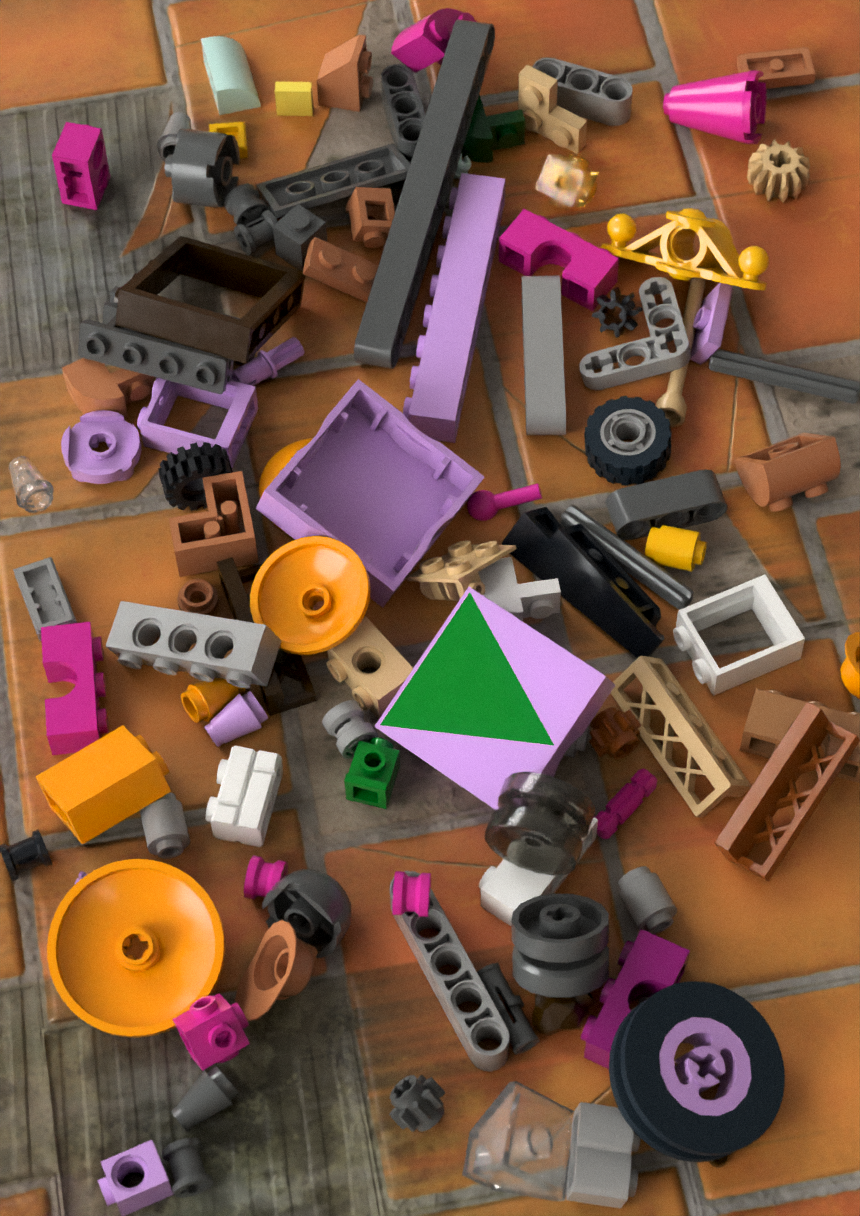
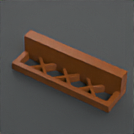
(773, 785)

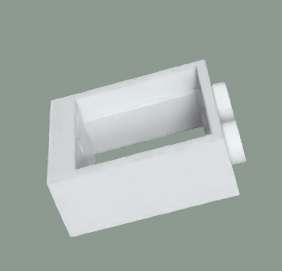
(771, 613)

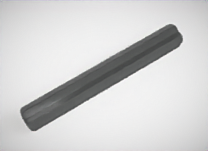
(785, 376)
(632, 560)

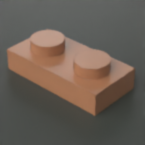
(780, 67)
(339, 269)

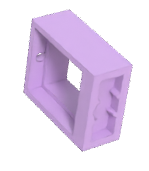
(238, 398)

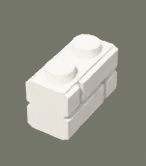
(245, 796)

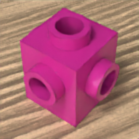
(212, 1030)

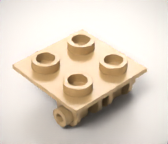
(458, 569)

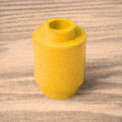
(675, 547)

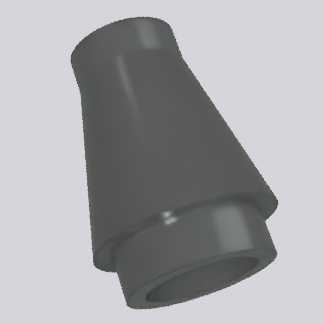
(205, 1098)

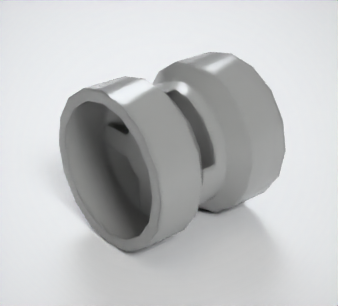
(348, 726)

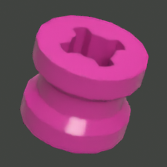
(262, 876)
(411, 894)

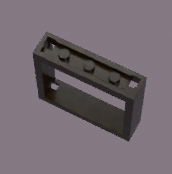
(233, 338)

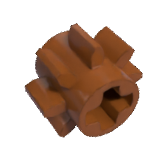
(615, 733)

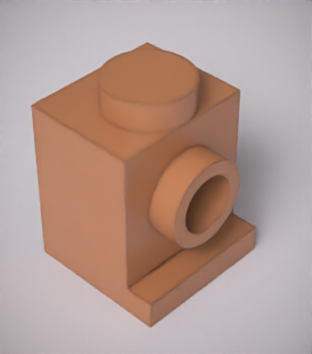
(370, 215)

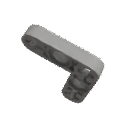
(653, 348)

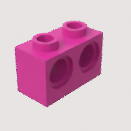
(81, 165)

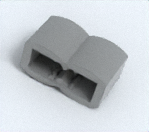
(601, 1157)

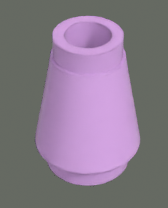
(236, 719)

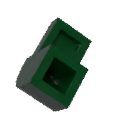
(492, 133)

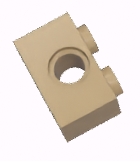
(363, 650)

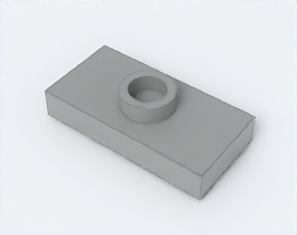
(44, 595)

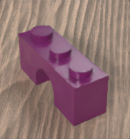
(646, 969)

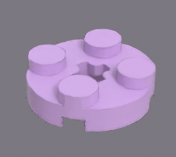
(105, 466)

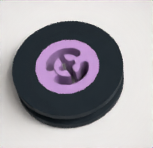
(664, 1099)

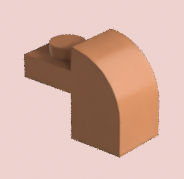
(98, 389)

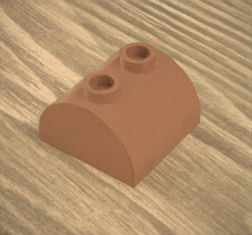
(789, 468)

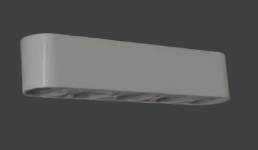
(543, 355)
(455, 988)

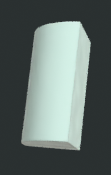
(229, 75)

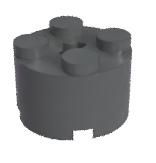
(202, 167)

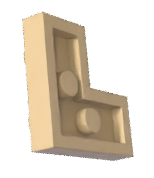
(542, 115)

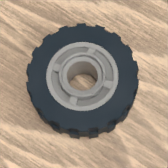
(633, 460)

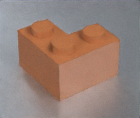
(217, 533)

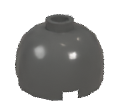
(313, 906)

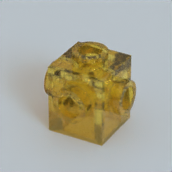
(567, 181)

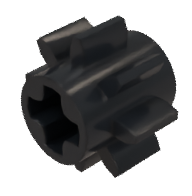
(607, 309)

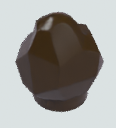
(560, 1013)

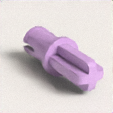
(268, 363)

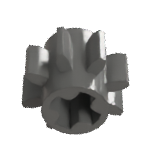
(417, 1103)

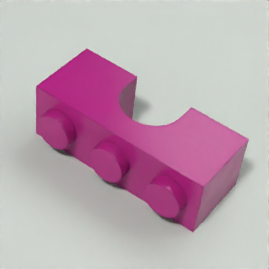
(538, 242)
(72, 656)

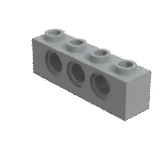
(140, 625)

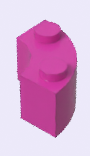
(427, 39)

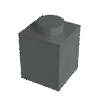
(294, 234)

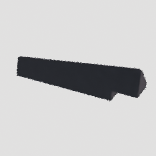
(587, 579)

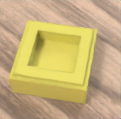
(294, 98)

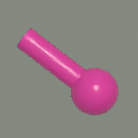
(484, 504)

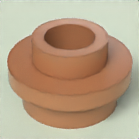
(198, 589)

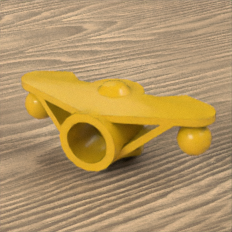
(678, 254)

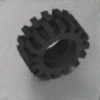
(183, 473)

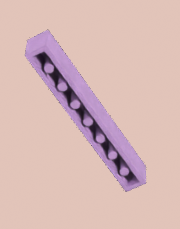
(456, 307)

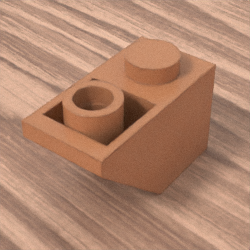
(344, 76)

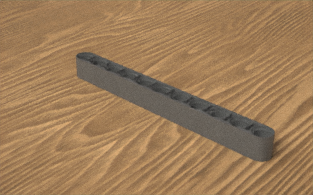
(424, 195)

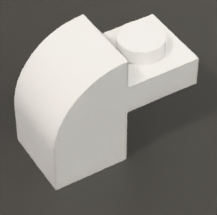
(522, 600)

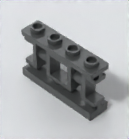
(152, 355)

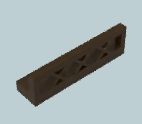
(239, 604)

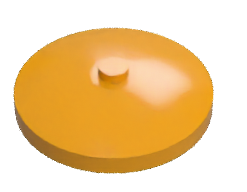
(135, 947)

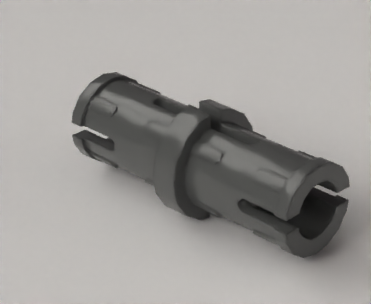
(520, 1033)

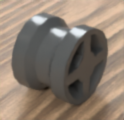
(244, 204)

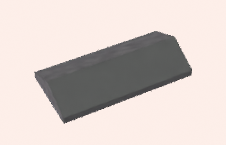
(334, 180)

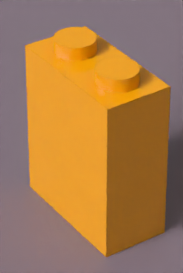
(104, 783)

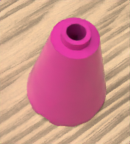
(720, 106)

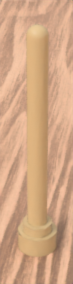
(672, 401)

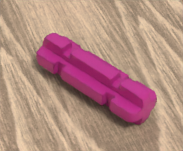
(625, 803)

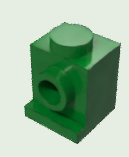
(375, 783)

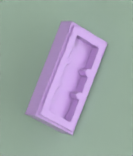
(711, 323)

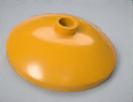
(300, 577)

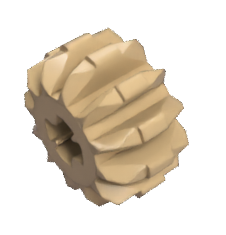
(778, 171)

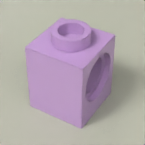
(141, 1160)

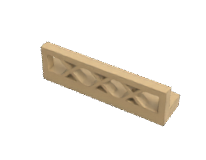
(691, 728)

